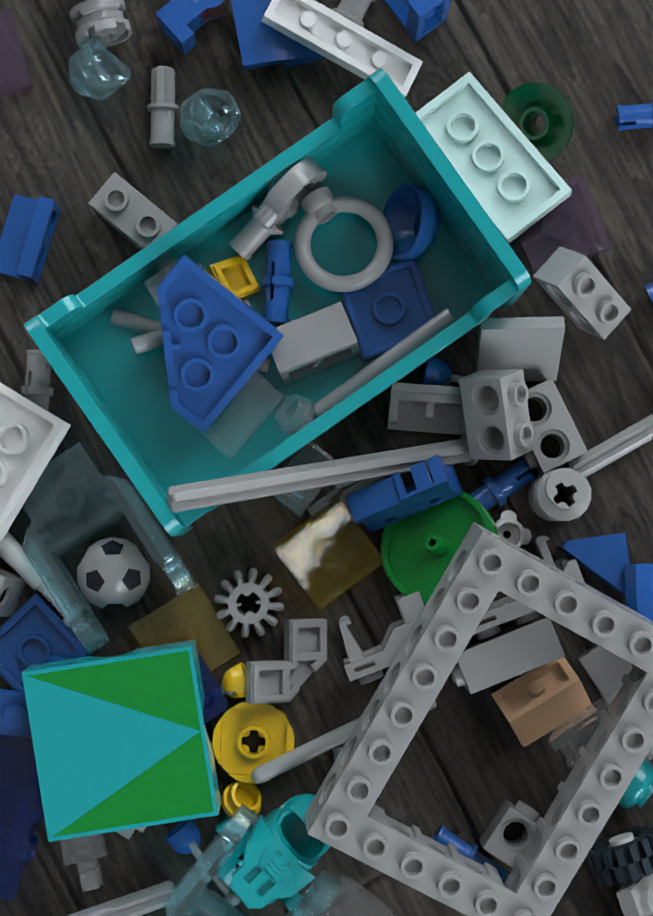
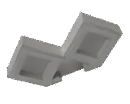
(303, 654)

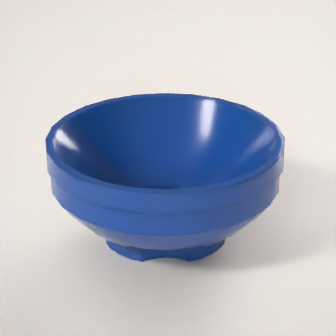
(412, 220)

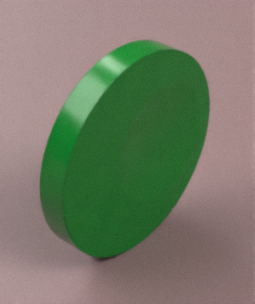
(423, 545)

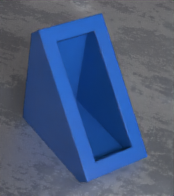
(602, 557)

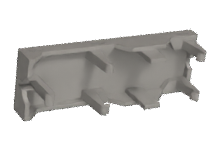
(368, 664)

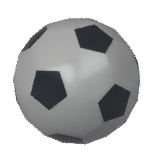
(113, 573)

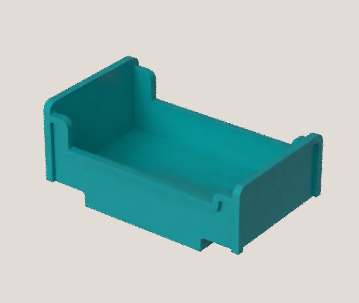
(367, 153)

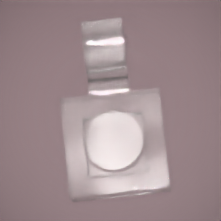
(84, 853)

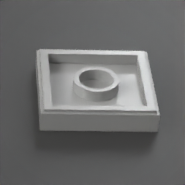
(522, 344)

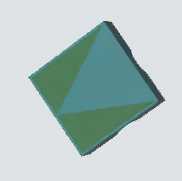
(121, 741)

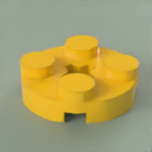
(237, 723)

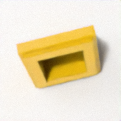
(235, 276)

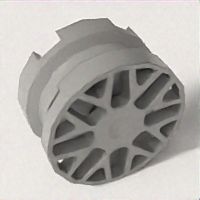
(102, 20)

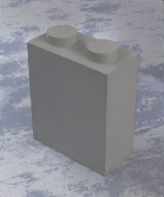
(507, 654)

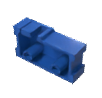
(392, 502)

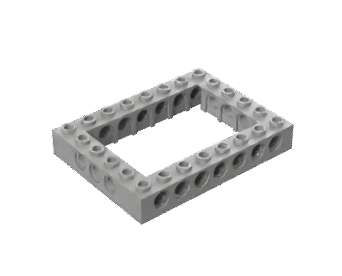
(344, 805)

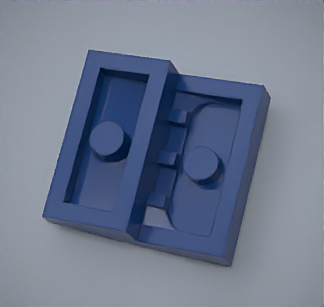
(262, 44)

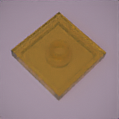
(328, 553)
(188, 618)

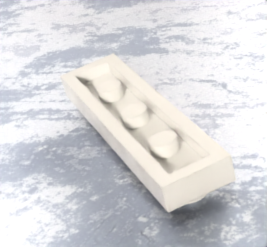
(341, 40)

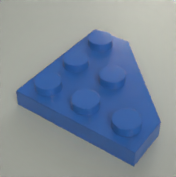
(208, 342)

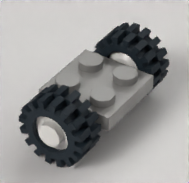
(629, 861)

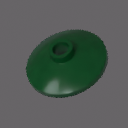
(541, 99)

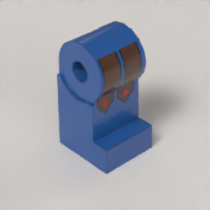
(183, 17)

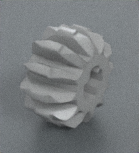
(246, 589)

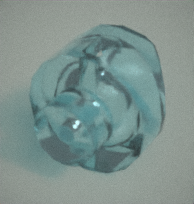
(97, 71)
(200, 116)

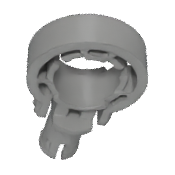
(278, 206)

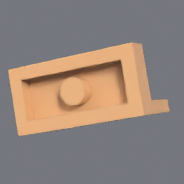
(542, 700)

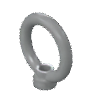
(320, 208)

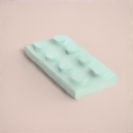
(493, 157)

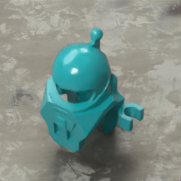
(275, 856)

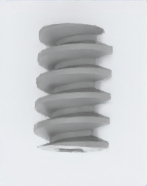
(573, 501)

